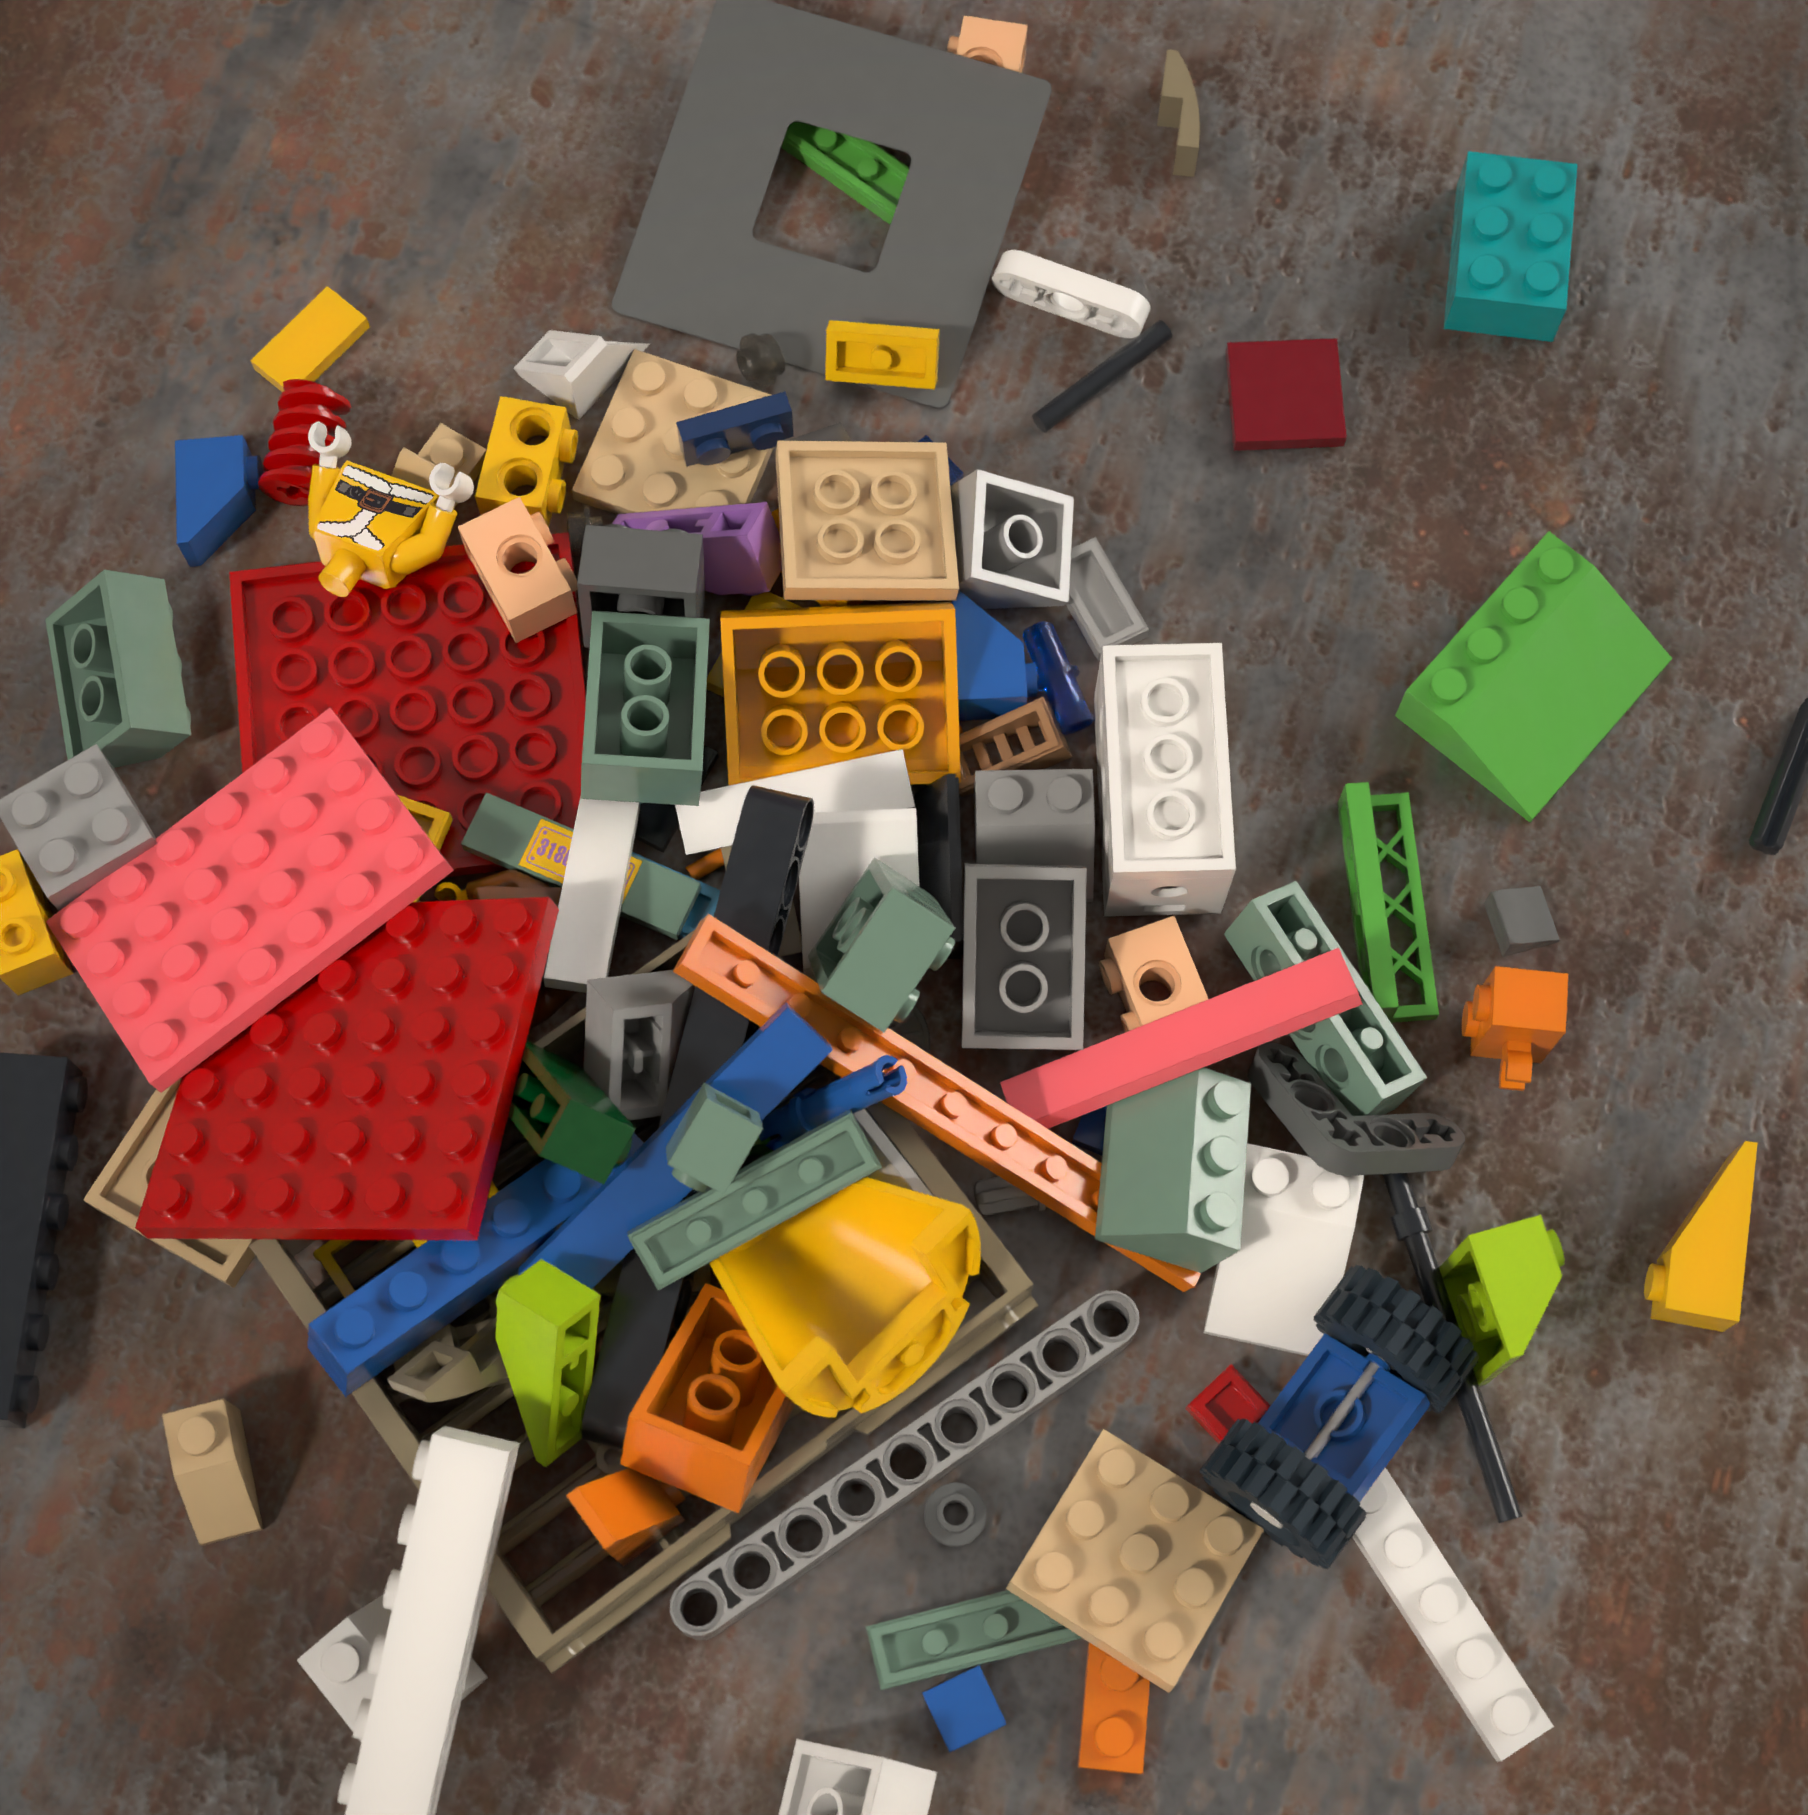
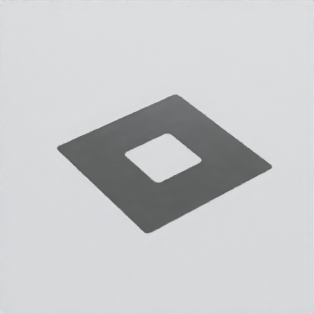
(779, 65)

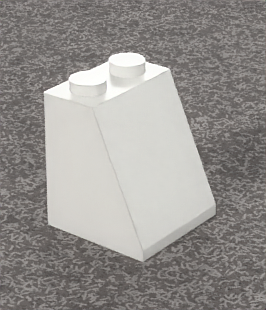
(838, 855)

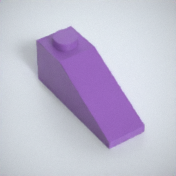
(738, 543)

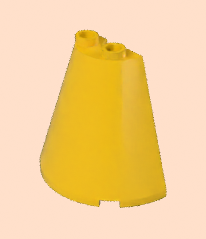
(854, 1293)

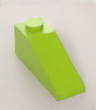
(548, 1352)

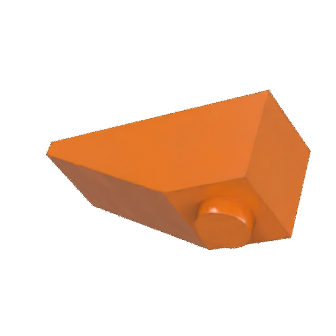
(628, 1511)

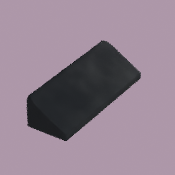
(941, 850)

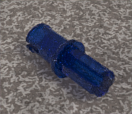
(1057, 678)

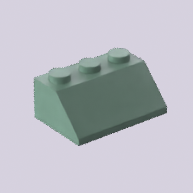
(118, 669)
(1176, 1170)

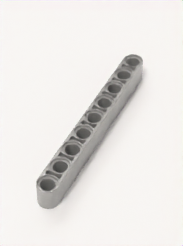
(893, 1492)

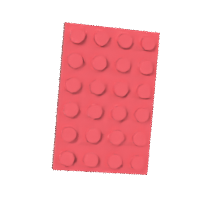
(247, 899)

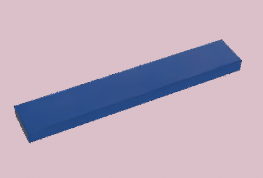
(643, 1187)

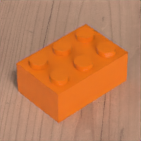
(708, 1408)

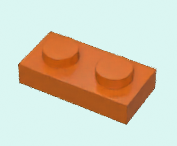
(1113, 1715)

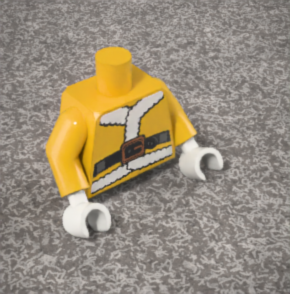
(373, 522)

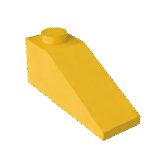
(1704, 1263)

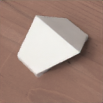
(575, 368)

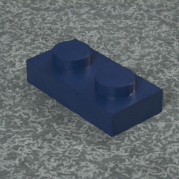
(734, 429)

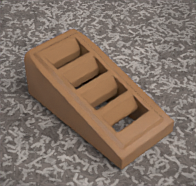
(1014, 722)

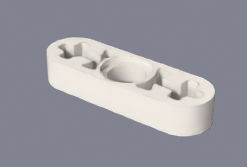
(1071, 294)

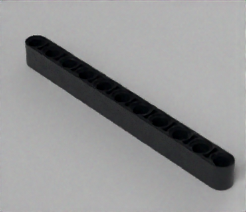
(757, 905)

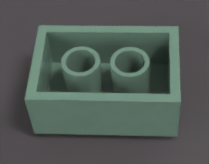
(645, 708)
(881, 946)

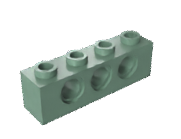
(1351, 1052)

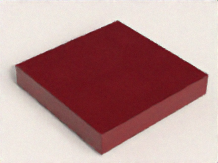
(1285, 394)

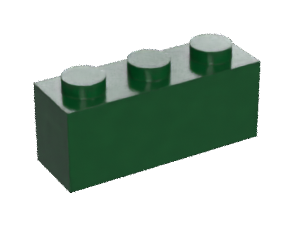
(568, 1115)

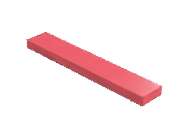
(1184, 1041)

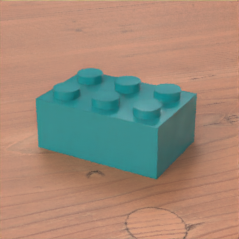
(1511, 246)

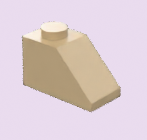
(213, 1470)

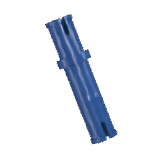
(816, 1106)

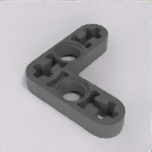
(1343, 1141)

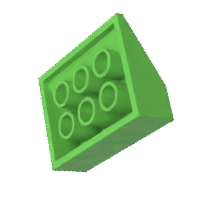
(1535, 678)

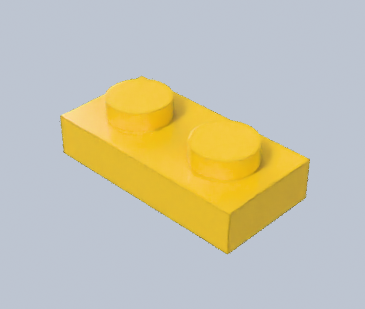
(882, 354)

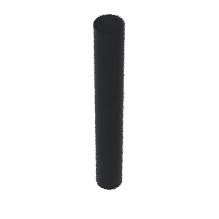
(1102, 376)

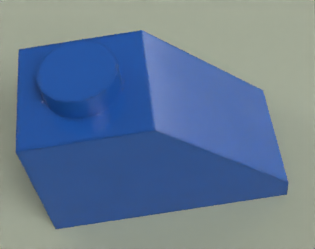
(213, 492)
(989, 665)

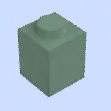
(712, 1140)

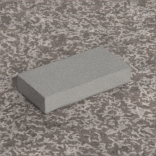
(1101, 601)

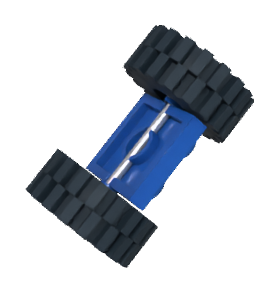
(1341, 1415)

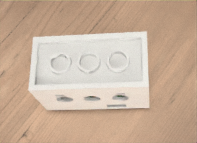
(1163, 779)

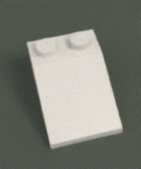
(1290, 1253)

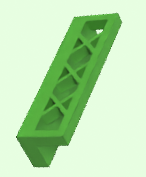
(1373, 907)

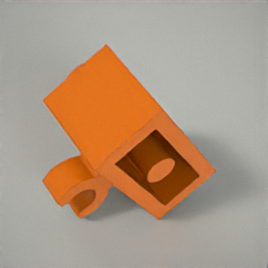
(1517, 1020)

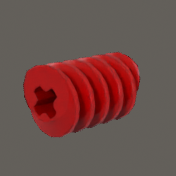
(291, 455)

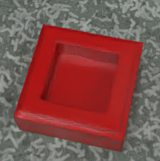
(1225, 1401)

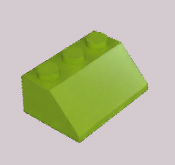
(1502, 1288)

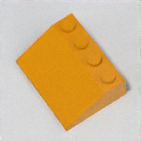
(840, 688)

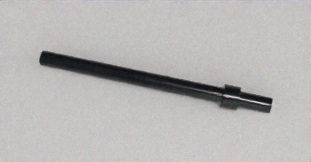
(1412, 1226)

